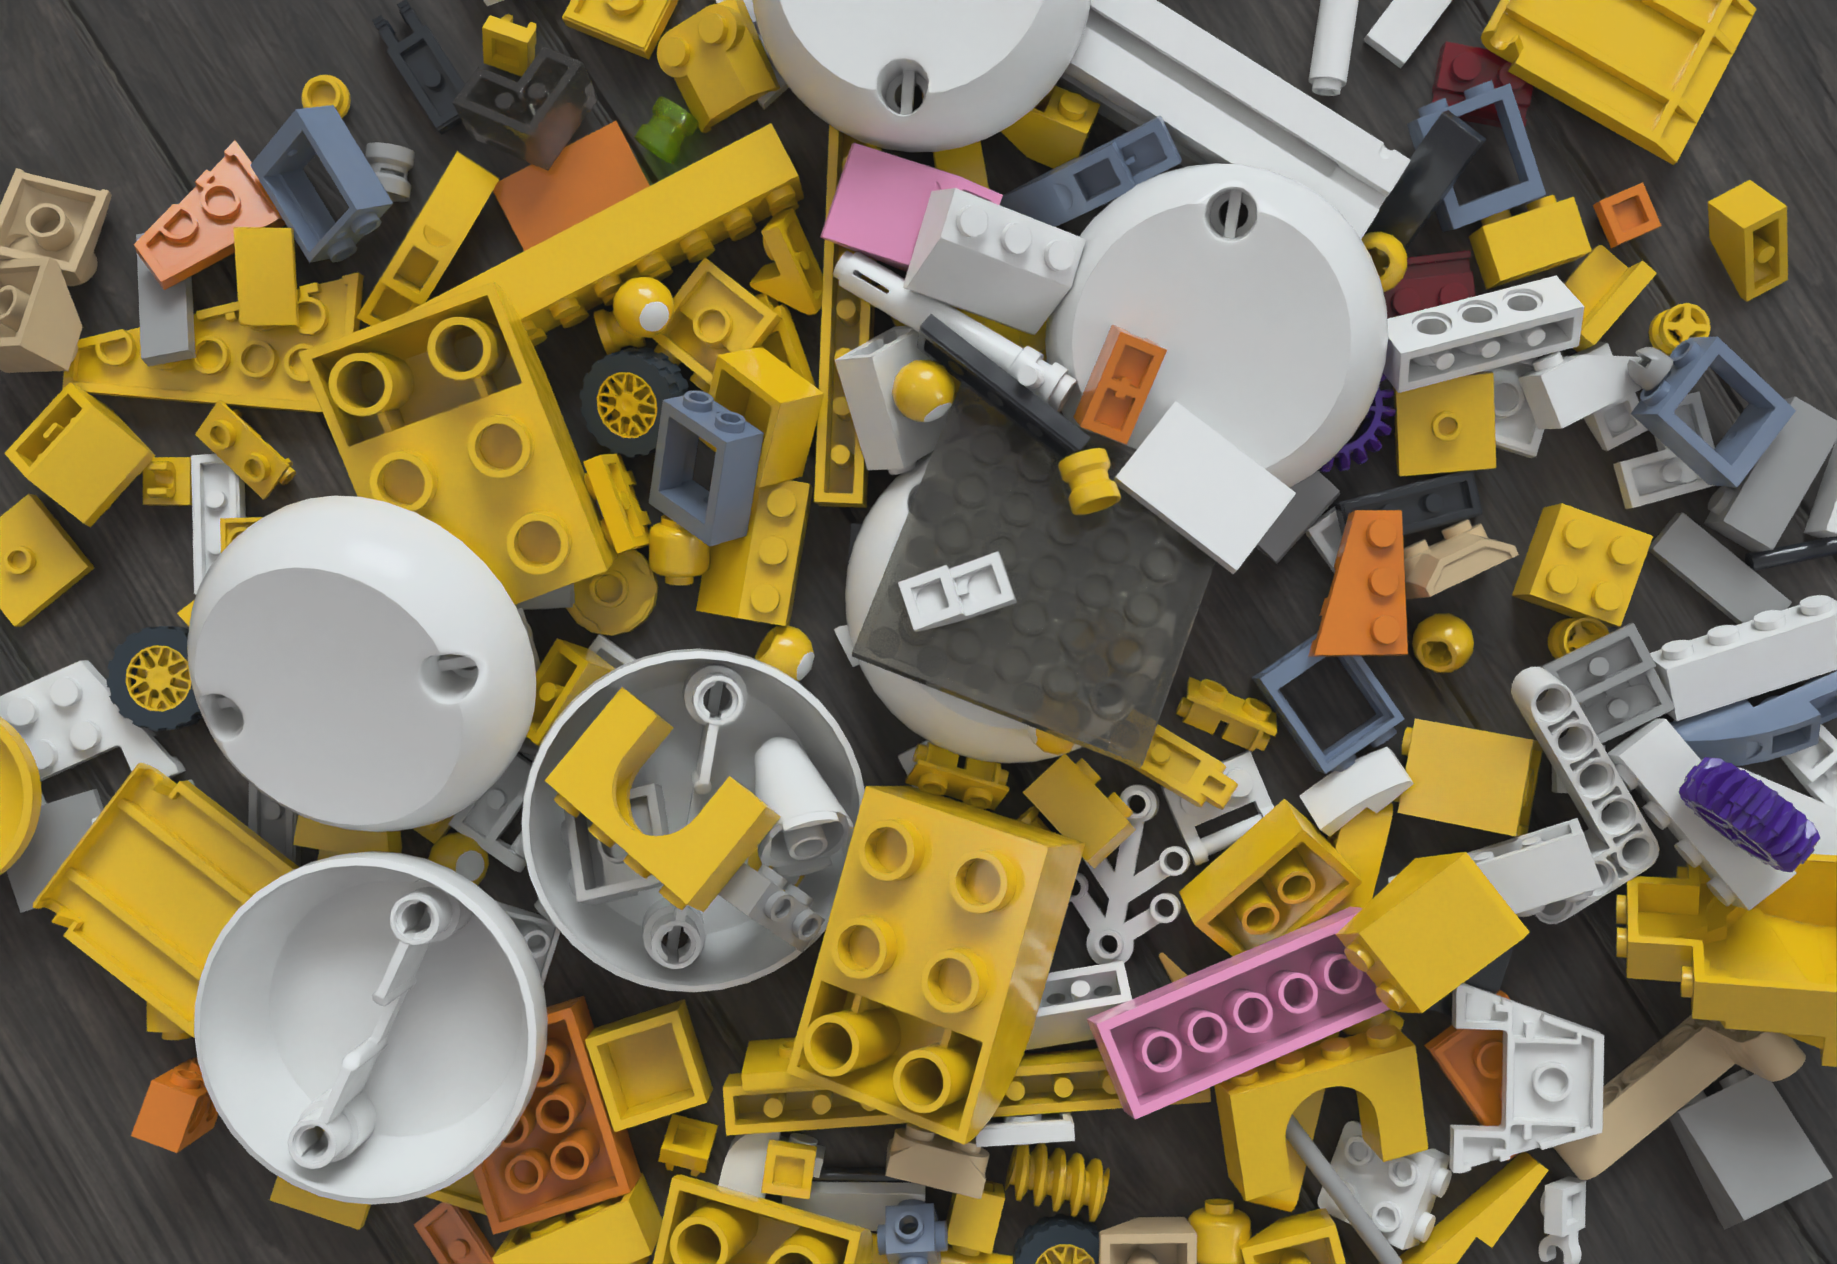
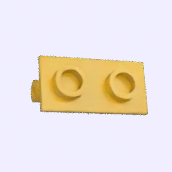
(244, 450)
(1248, 720)
(977, 784)

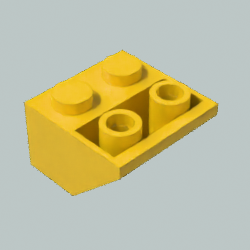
(80, 454)

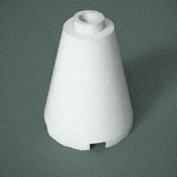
(811, 816)

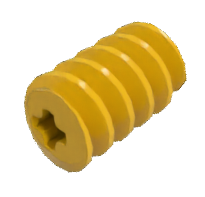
(1058, 1179)

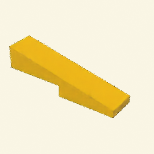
(1481, 1215)

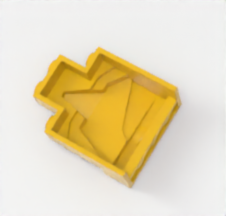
(1740, 965)

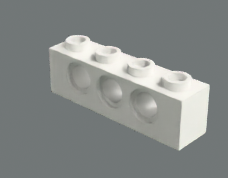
(1482, 333)

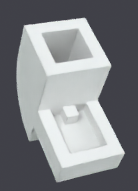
(747, 1156)

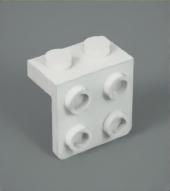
(1392, 1192)

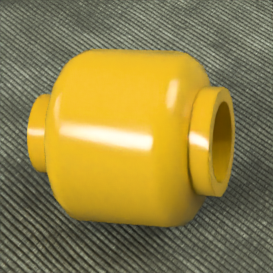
(677, 553)
(1220, 1232)

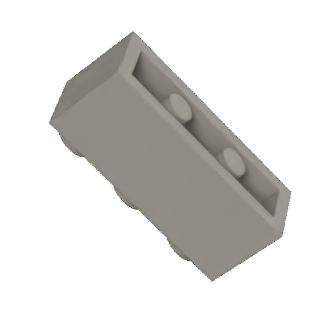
(1775, 486)

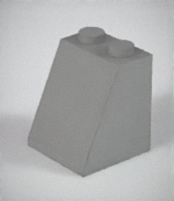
(1747, 1148)

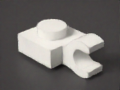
(1564, 1216)

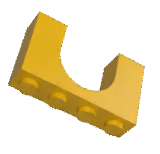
(598, 780)
(1261, 1101)

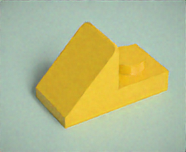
(795, 273)

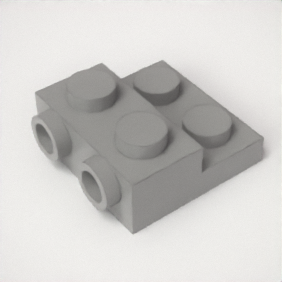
(599, 871)
(780, 911)

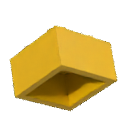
(775, 403)
(1582, 565)
(649, 1065)

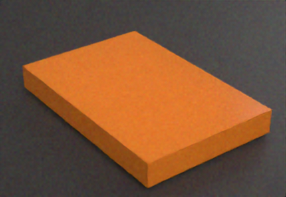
(578, 185)
(1474, 1067)

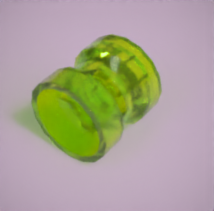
(666, 130)

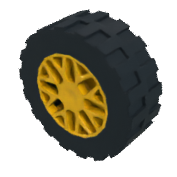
(626, 397)
(153, 679)
(1058, 1241)

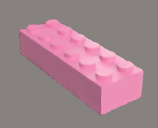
(1233, 1016)

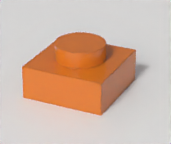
(1627, 215)

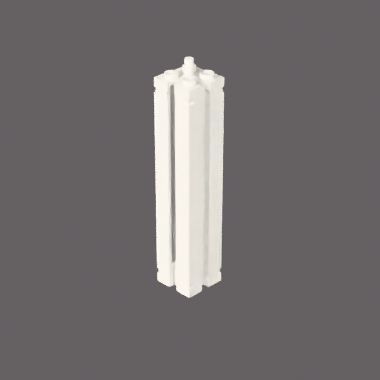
(1225, 107)

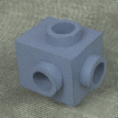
(912, 1234)

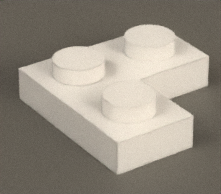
(1662, 472)

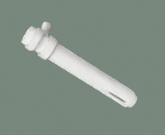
(1332, 46)
(1025, 365)

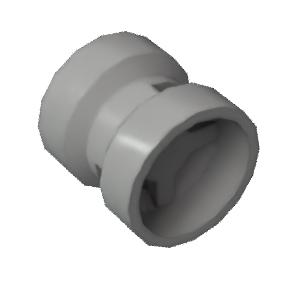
(391, 167)

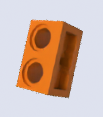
(176, 1109)

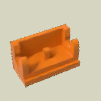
(1119, 384)

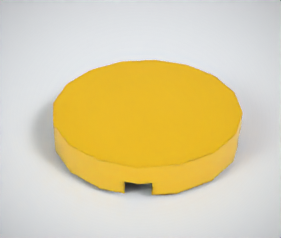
(627, 587)

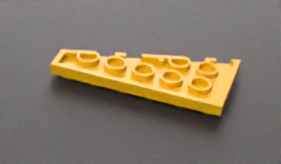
(232, 361)

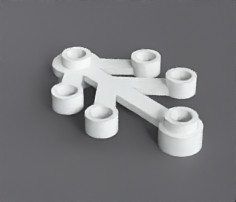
(1123, 887)

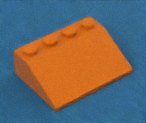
(564, 1142)

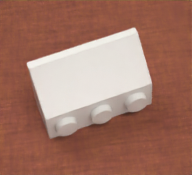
(992, 260)

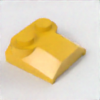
(717, 62)

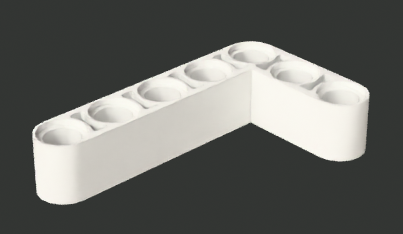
(1590, 792)

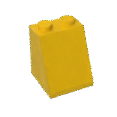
(1470, 777)
(1430, 931)

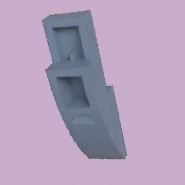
(1096, 176)
(1763, 732)

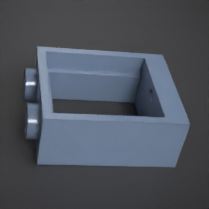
(1530, 187)
(295, 198)
(1745, 439)
(726, 509)
(1342, 753)

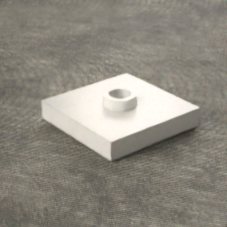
(1027, 1129)

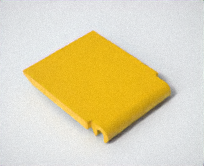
(1624, 62)
(159, 887)

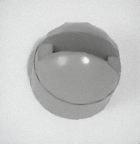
(1651, 368)

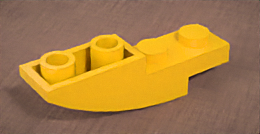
(430, 241)

